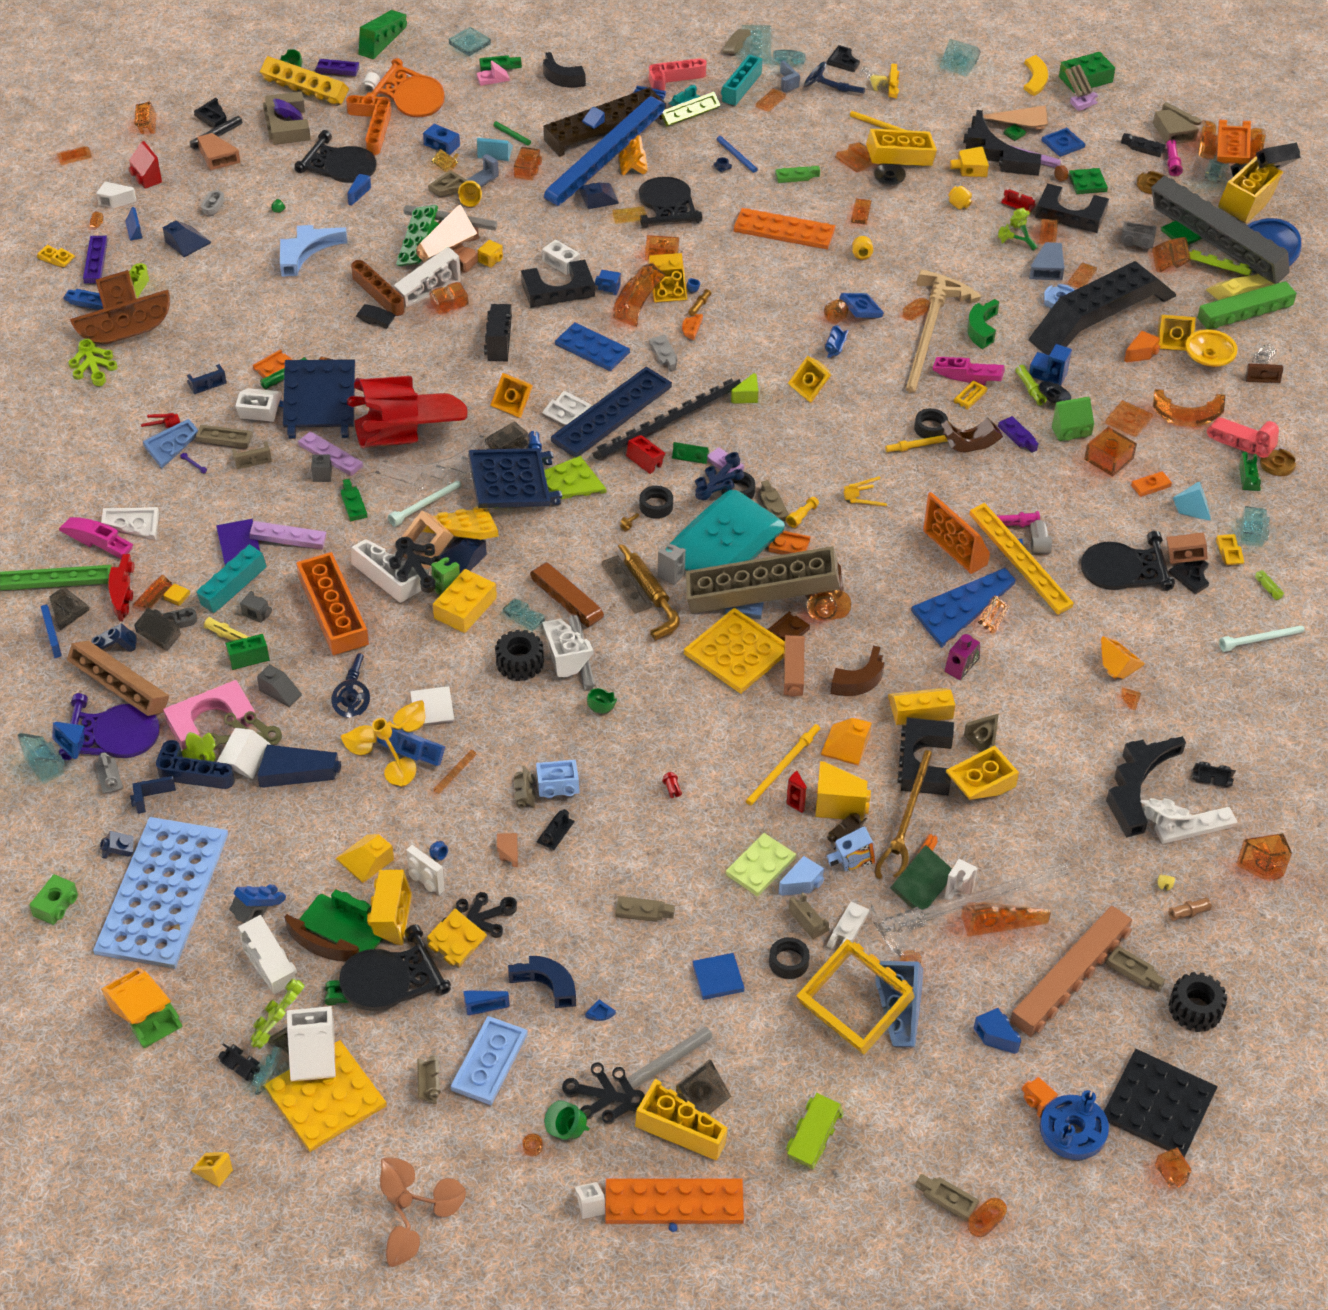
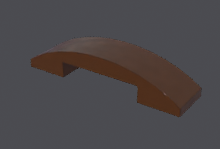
(340, 952)

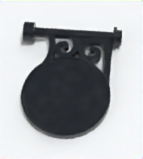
(340, 163)
(667, 196)
(1120, 566)
(382, 978)

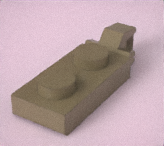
(772, 501)
(643, 909)
(1135, 968)
(948, 1196)

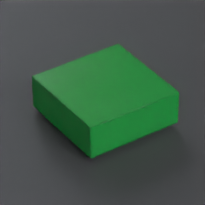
(1014, 132)

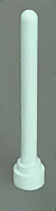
(396, 518)
(1228, 643)

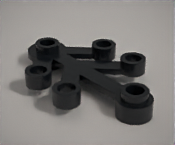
(406, 546)
(478, 918)
(607, 1095)

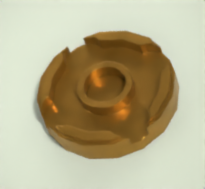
(1146, 181)
(1282, 466)

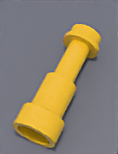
(795, 518)

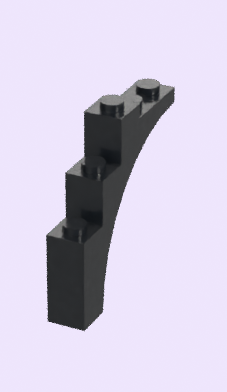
(1009, 157)
(1140, 761)

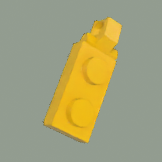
(893, 81)

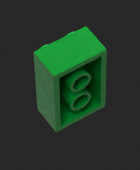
(1095, 67)

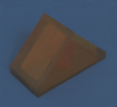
(1048, 231)

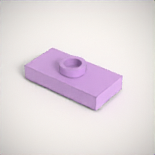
(717, 458)

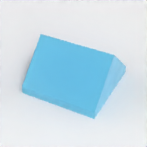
(496, 148)

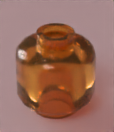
(836, 311)

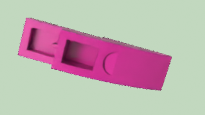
(965, 371)
(96, 533)

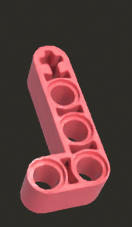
(676, 71)
(1245, 438)

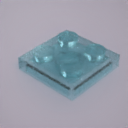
(469, 41)

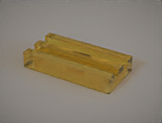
(629, 216)

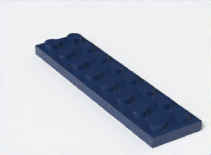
(611, 412)

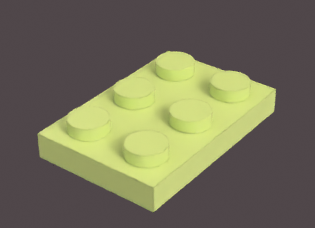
(760, 864)

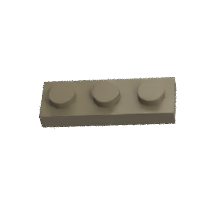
(224, 436)

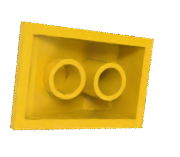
(984, 774)

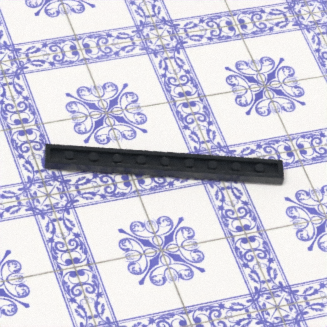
(662, 420)

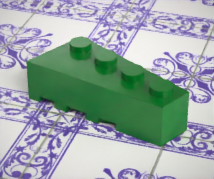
(380, 33)

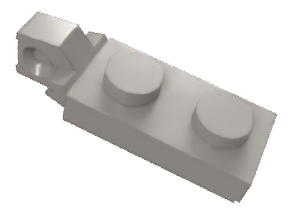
(664, 351)

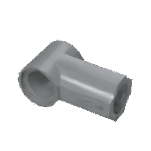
(1039, 538)

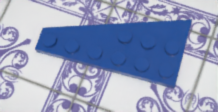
(957, 608)

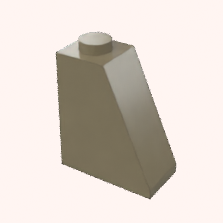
(1174, 127)

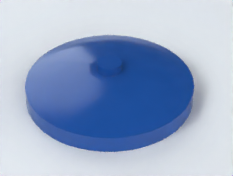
(1281, 233)

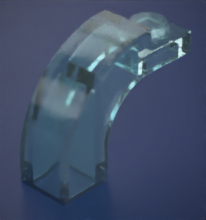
(1216, 170)

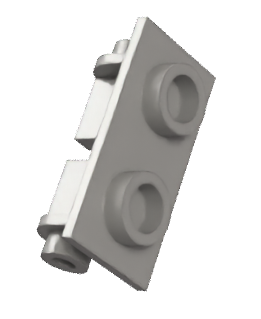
(108, 773)

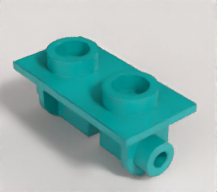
(689, 94)

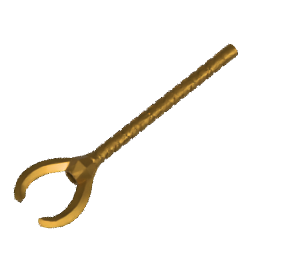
(897, 845)

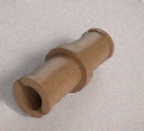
(1190, 909)

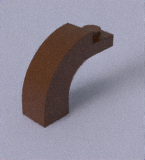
(973, 439)
(859, 681)

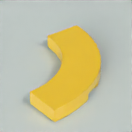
(1040, 75)

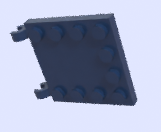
(318, 394)
(511, 478)

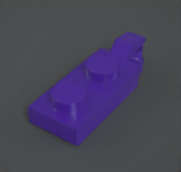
(1018, 434)

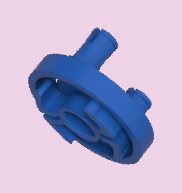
(1082, 1113)

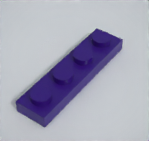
(95, 258)

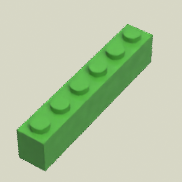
(1246, 305)

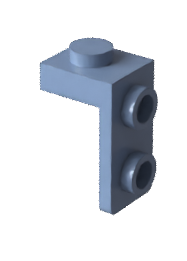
(791, 77)
(489, 172)

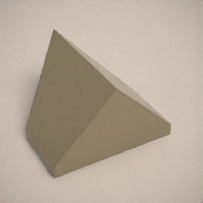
(982, 732)

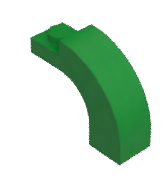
(977, 328)

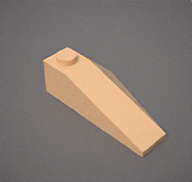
(1029, 117)

